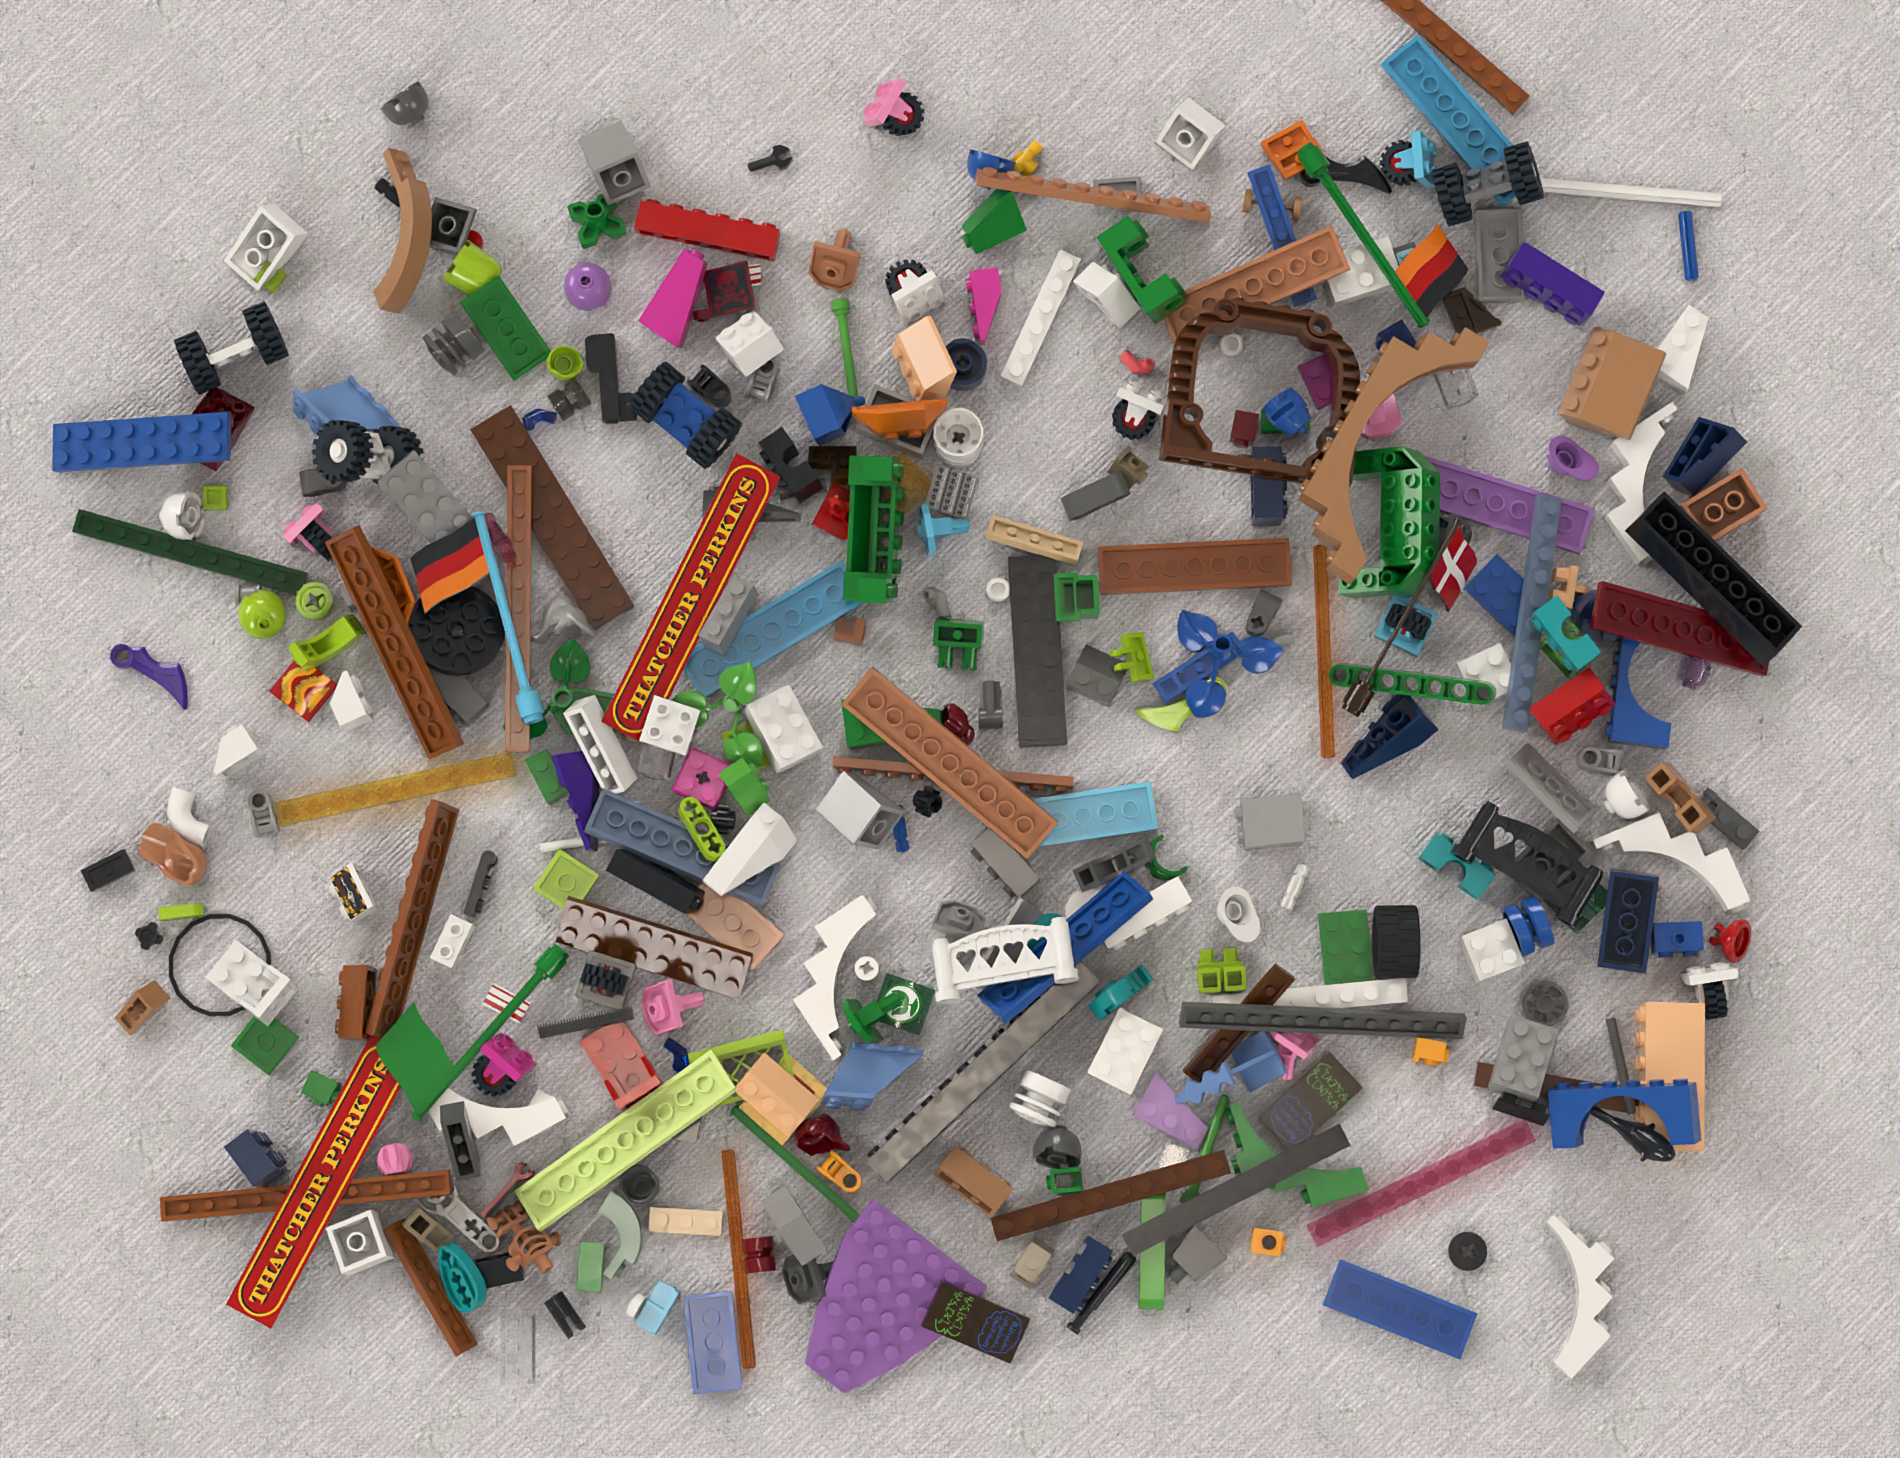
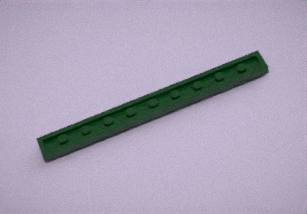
(189, 552)

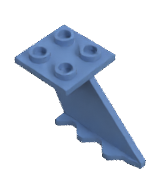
(341, 402)
(1255, 1060)
(866, 1073)

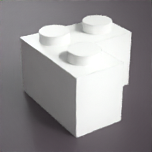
(1107, 293)

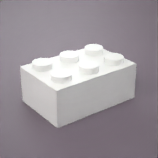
(1364, 278)
(782, 729)
(1124, 1051)

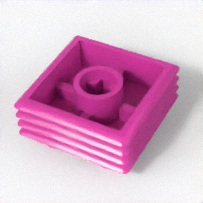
(688, 784)

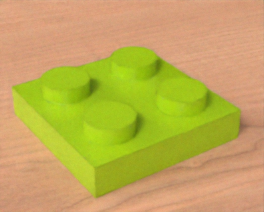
(565, 878)

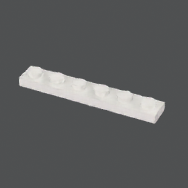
(1040, 318)

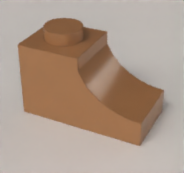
(142, 1007)

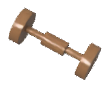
(1295, 208)

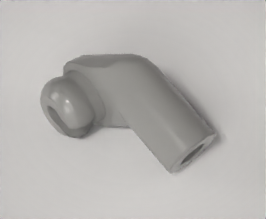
(938, 599)

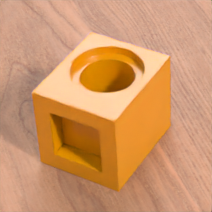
(1256, 1242)

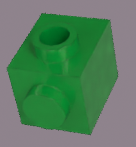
(321, 1089)

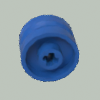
(1529, 925)

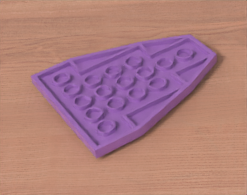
(878, 1299)

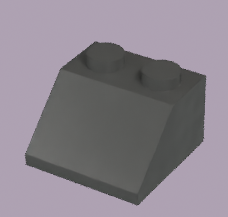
(450, 225)
(1096, 676)

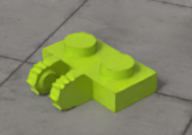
(1136, 657)

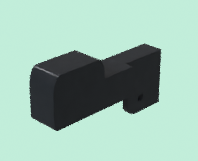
(602, 359)

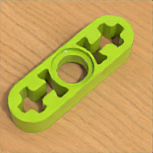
(687, 817)

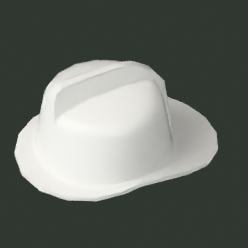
(1238, 914)

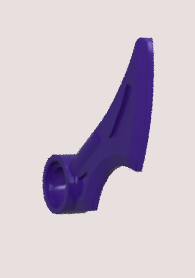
(167, 675)

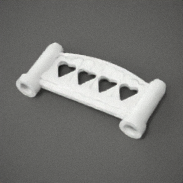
(1055, 959)

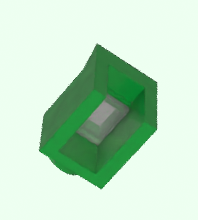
(1065, 1180)

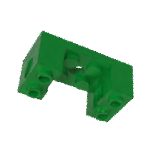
(1124, 242)

